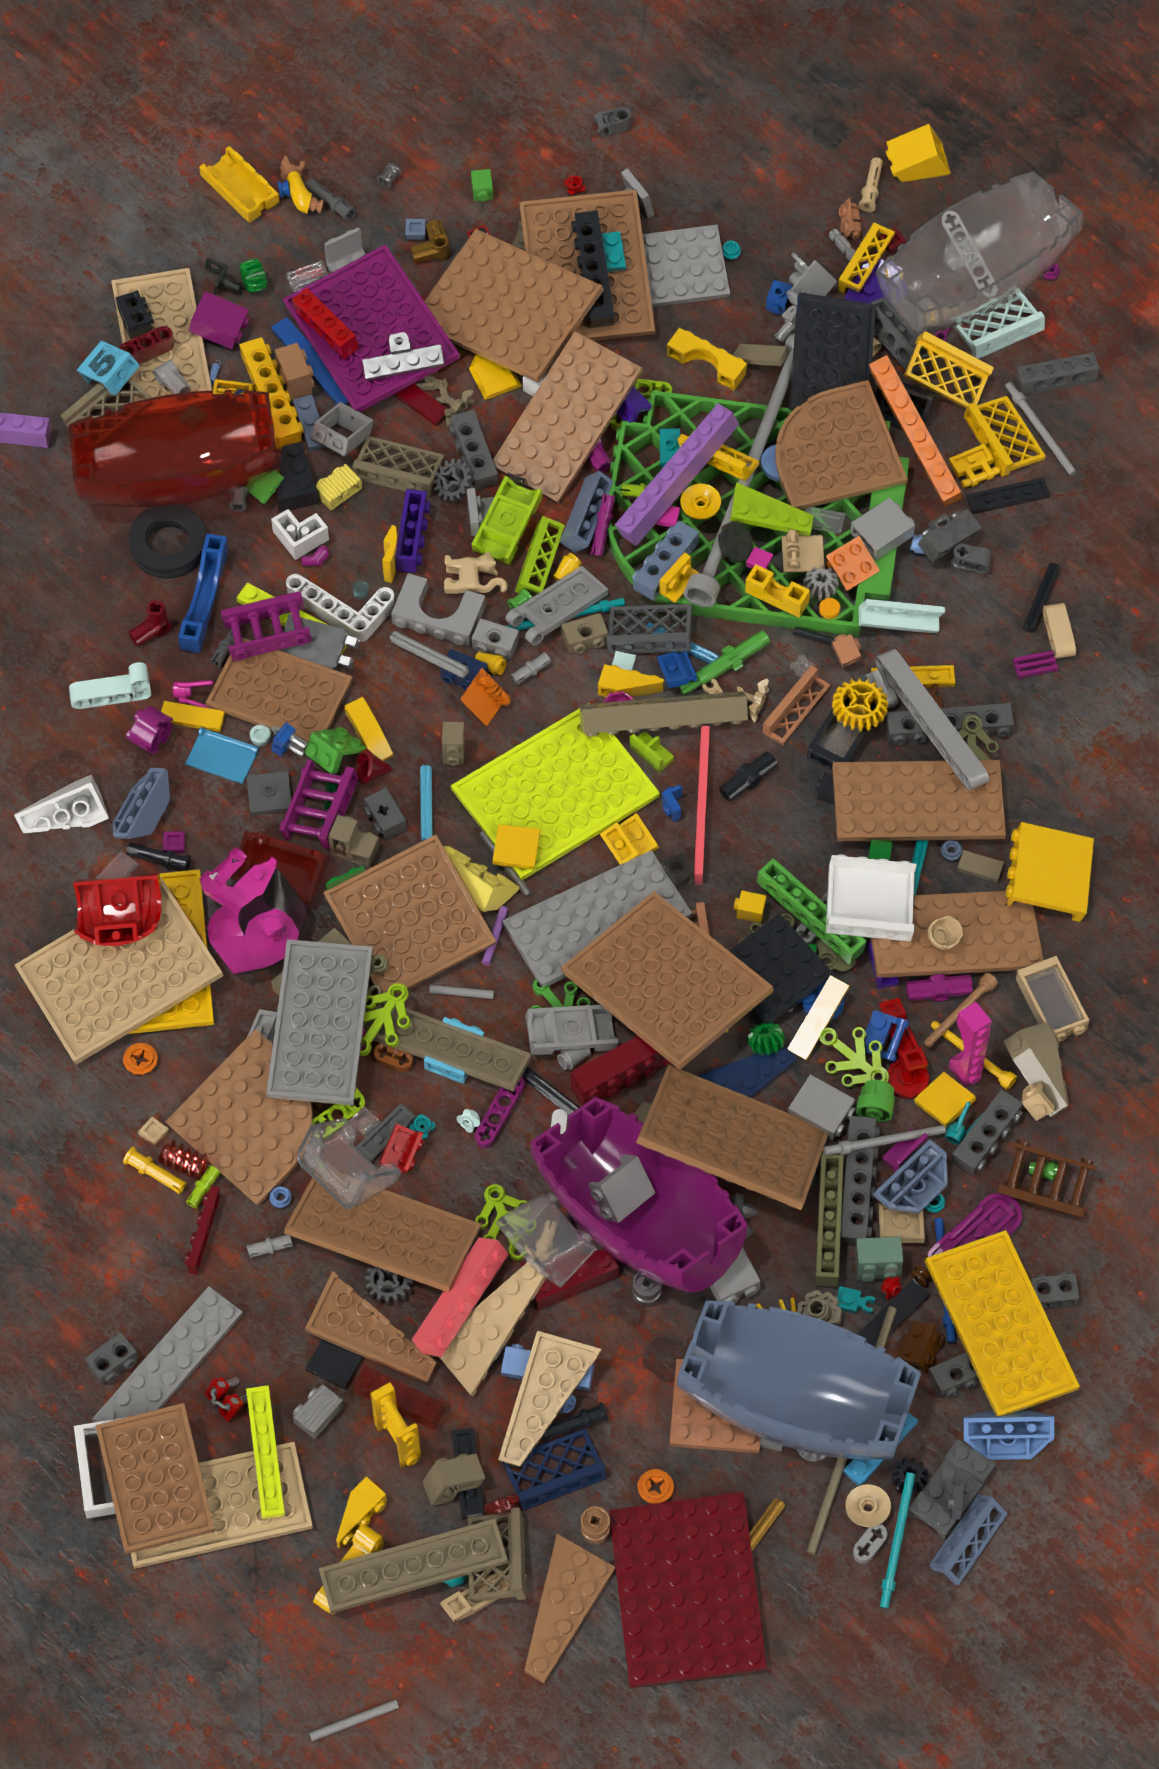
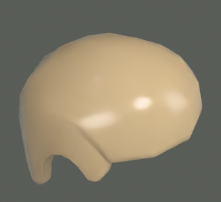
(945, 932)

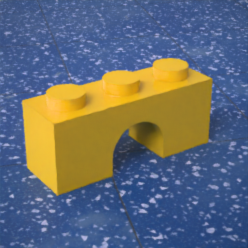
(763, 586)

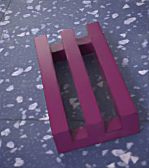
(1035, 661)

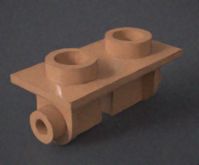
(849, 214)

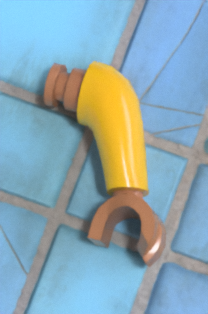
(300, 195)

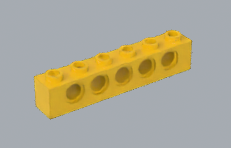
(257, 351)

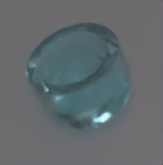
(360, 588)

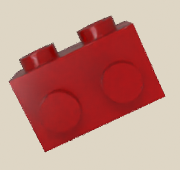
(402, 1148)

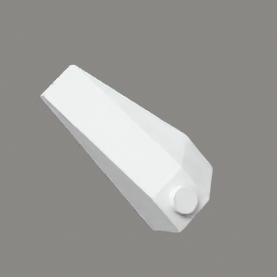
(69, 807)

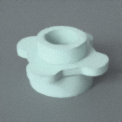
(469, 1120)

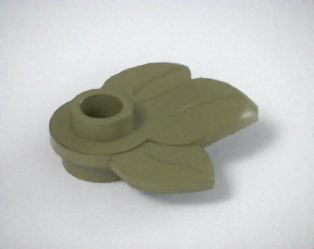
(835, 960)

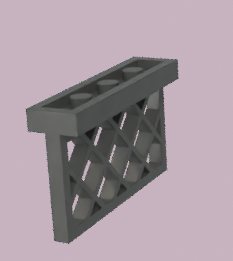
(649, 641)

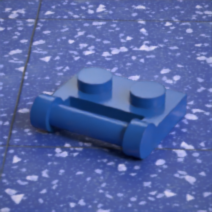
(879, 1029)

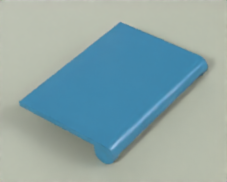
(222, 756)

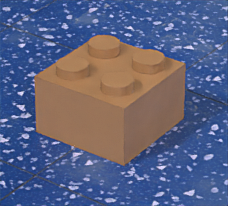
(294, 371)

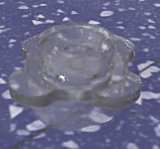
(796, 666)

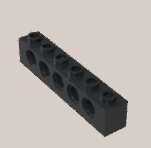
(590, 223)

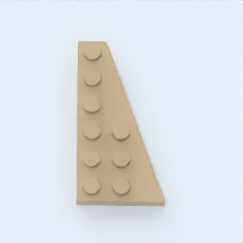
(490, 1328)
(548, 1382)

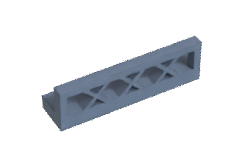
(965, 1534)

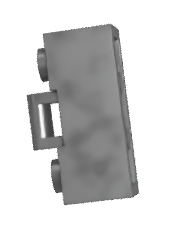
(941, 540)

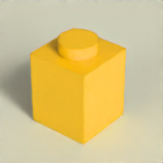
(750, 906)

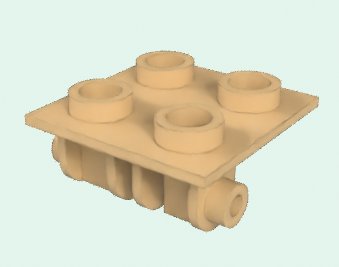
(802, 552)

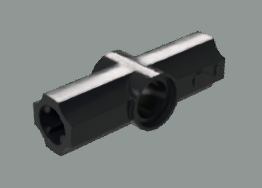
(748, 776)

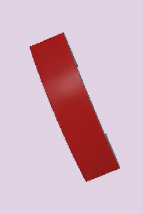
(908, 1051)

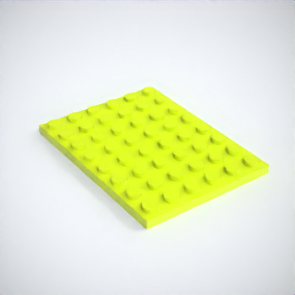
(558, 784)

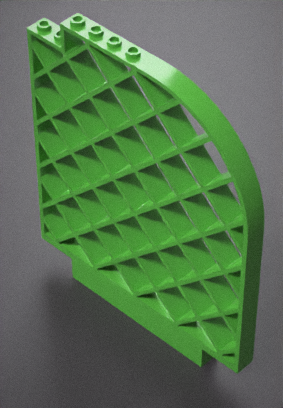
(682, 409)

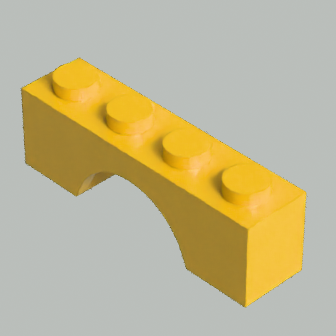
(687, 347)

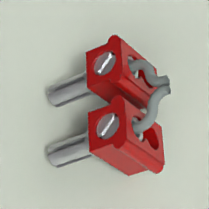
(231, 1404)

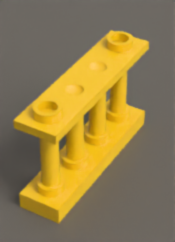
(388, 1418)

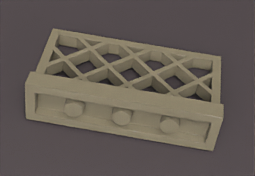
(93, 400)
(393, 477)
(516, 1560)

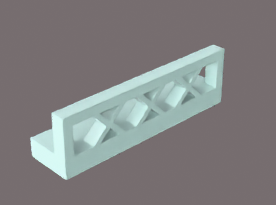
(900, 616)

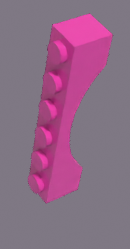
(975, 1032)

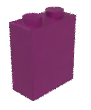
(219, 320)

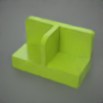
(651, 751)

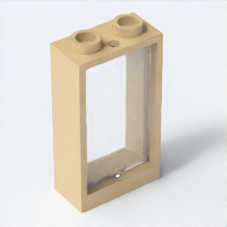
(1052, 998)

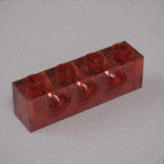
(410, 1402)

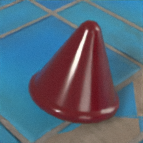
(370, 766)

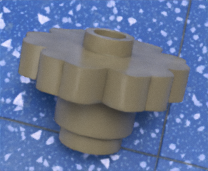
(826, 1303)

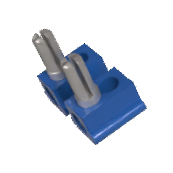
(287, 739)

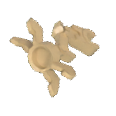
(757, 700)

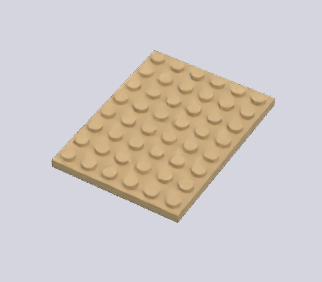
(108, 991)

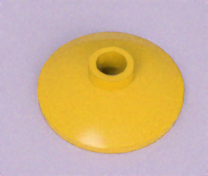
(700, 494)

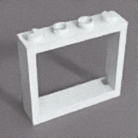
(81, 1433)

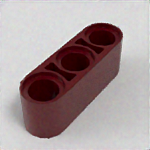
(158, 342)

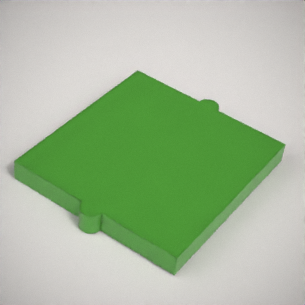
(265, 486)

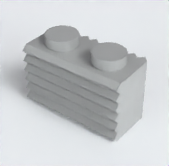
(317, 1411)

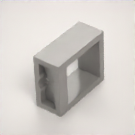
(341, 414)

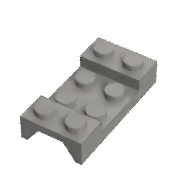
(570, 1029)

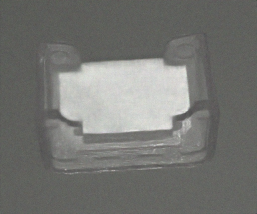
(339, 1167)
(547, 1238)

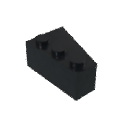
(297, 487)

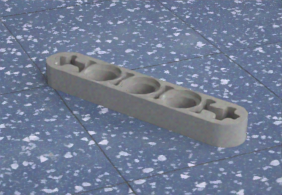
(968, 244)

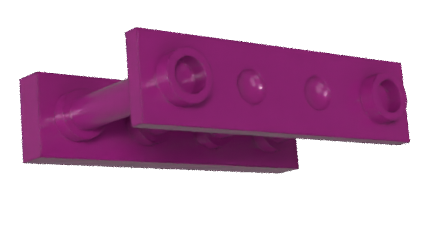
(262, 610)
(340, 802)

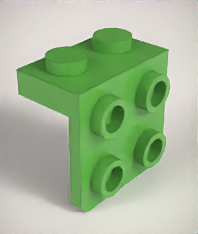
(330, 745)

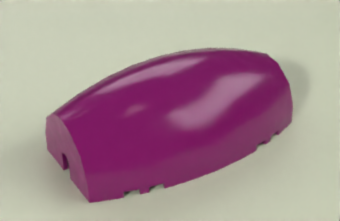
(678, 1236)

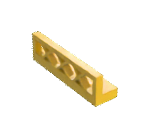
(862, 255)
(727, 463)

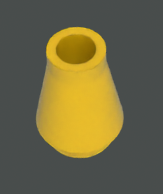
(568, 564)
(495, 663)

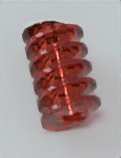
(183, 1160)

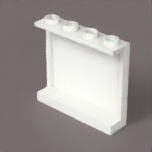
(870, 898)

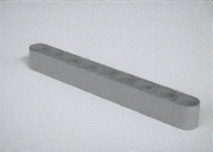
(932, 720)

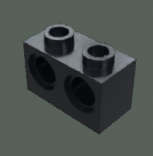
(132, 315)

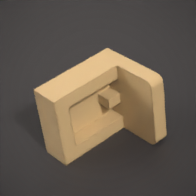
(1036, 1101)

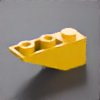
(632, 682)
(362, 1504)

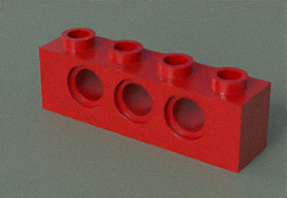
(325, 323)

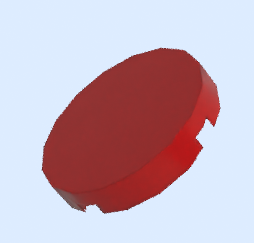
(907, 1083)

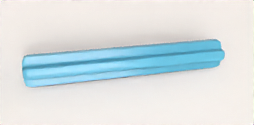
(426, 801)

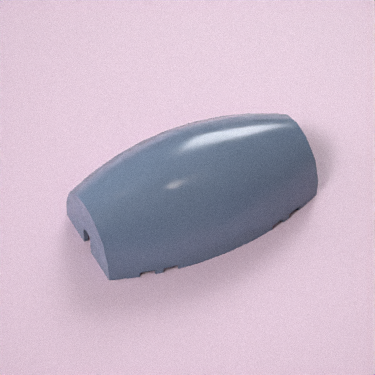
(798, 1381)

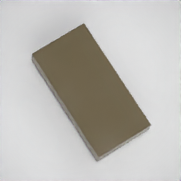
(980, 866)

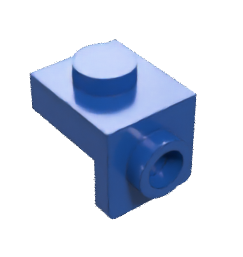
(670, 805)

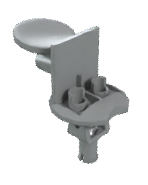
(808, 280)

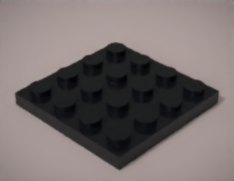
(784, 962)

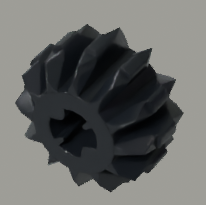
(899, 1474)

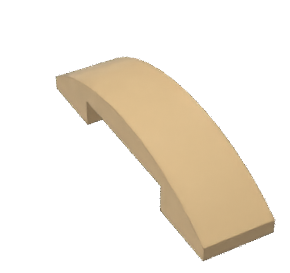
(459, 1605)

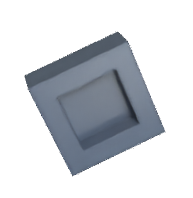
(415, 229)

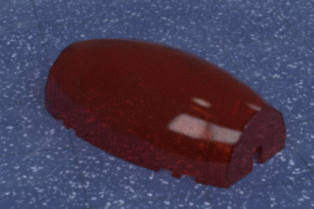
(174, 449)

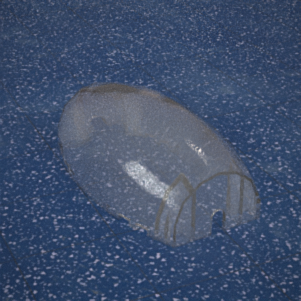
(1015, 231)

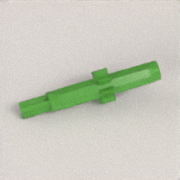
(730, 659)

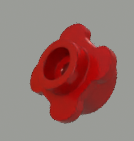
(574, 180)
(891, 1287)

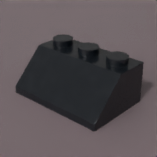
(921, 398)

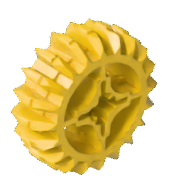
(862, 694)

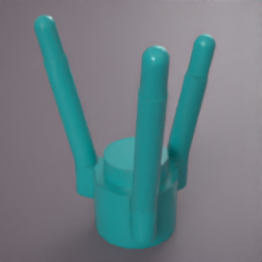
(955, 1133)

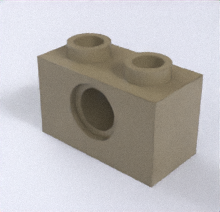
(592, 626)
(453, 743)

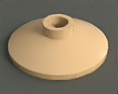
(868, 1496)

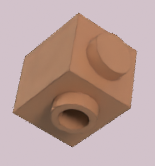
(846, 649)

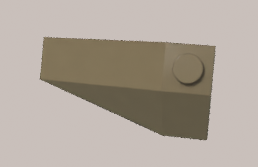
(1039, 1061)

